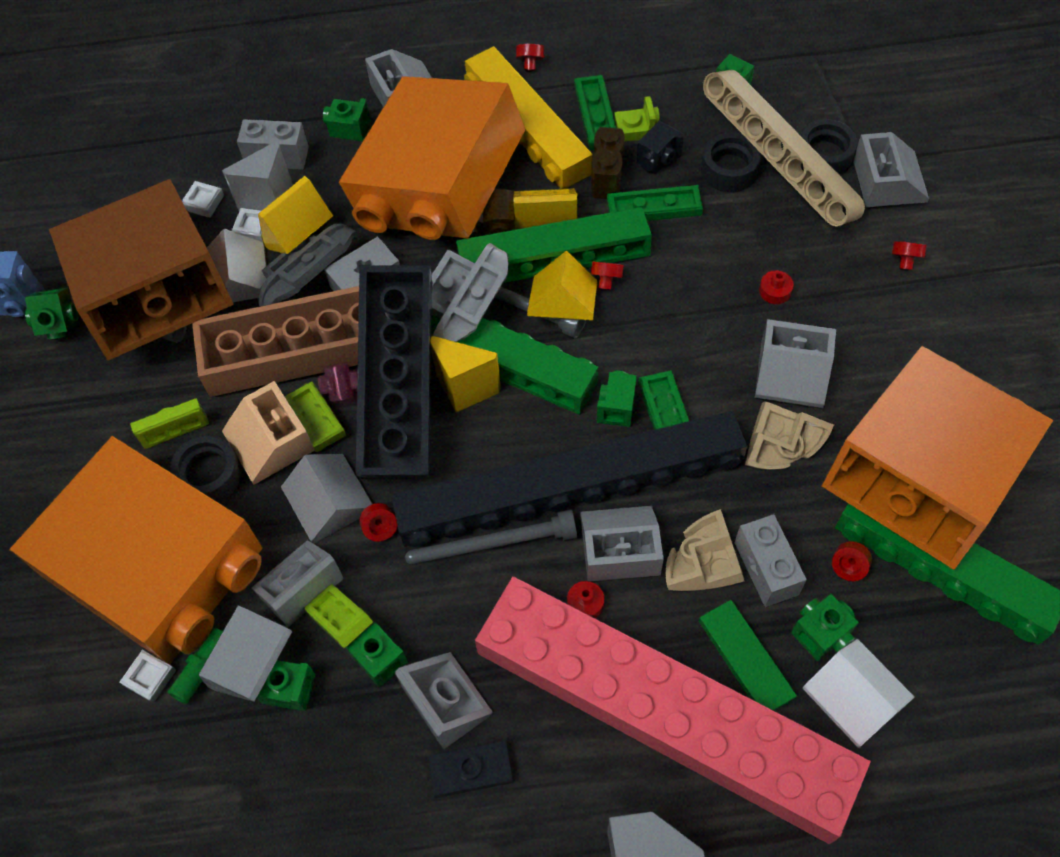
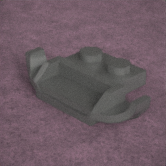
(294, 270)

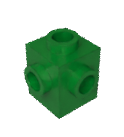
(51, 313)
(825, 626)

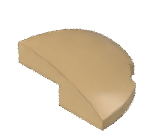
(784, 437)
(704, 557)

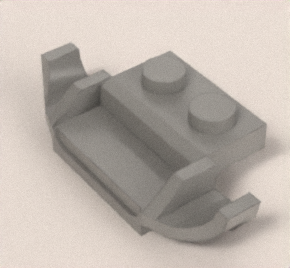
(465, 290)

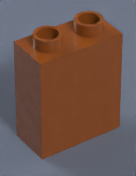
(138, 269)

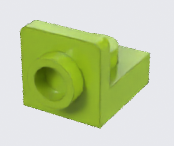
(637, 122)

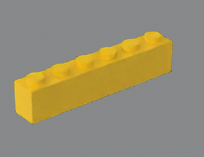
(545, 134)

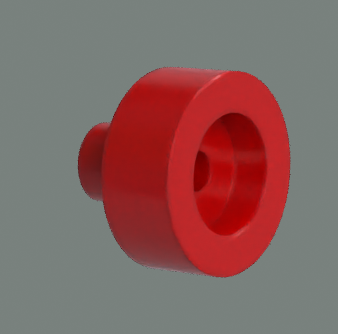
(530, 54)
(908, 252)
(606, 272)
(776, 287)
(378, 522)
(851, 561)
(586, 598)

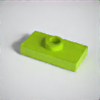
(315, 416)
(169, 423)
(338, 615)

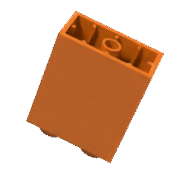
(433, 157)
(936, 455)
(142, 550)

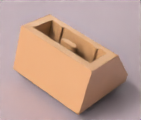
(266, 433)

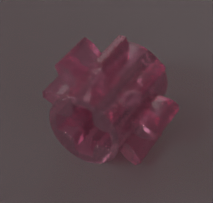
(338, 381)

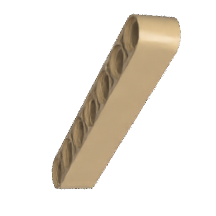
(795, 149)

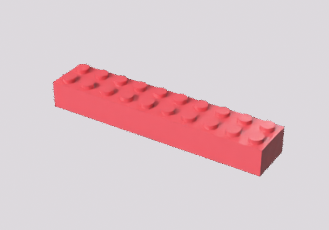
(674, 710)

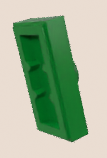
(662, 400)

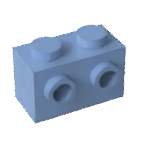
(15, 284)

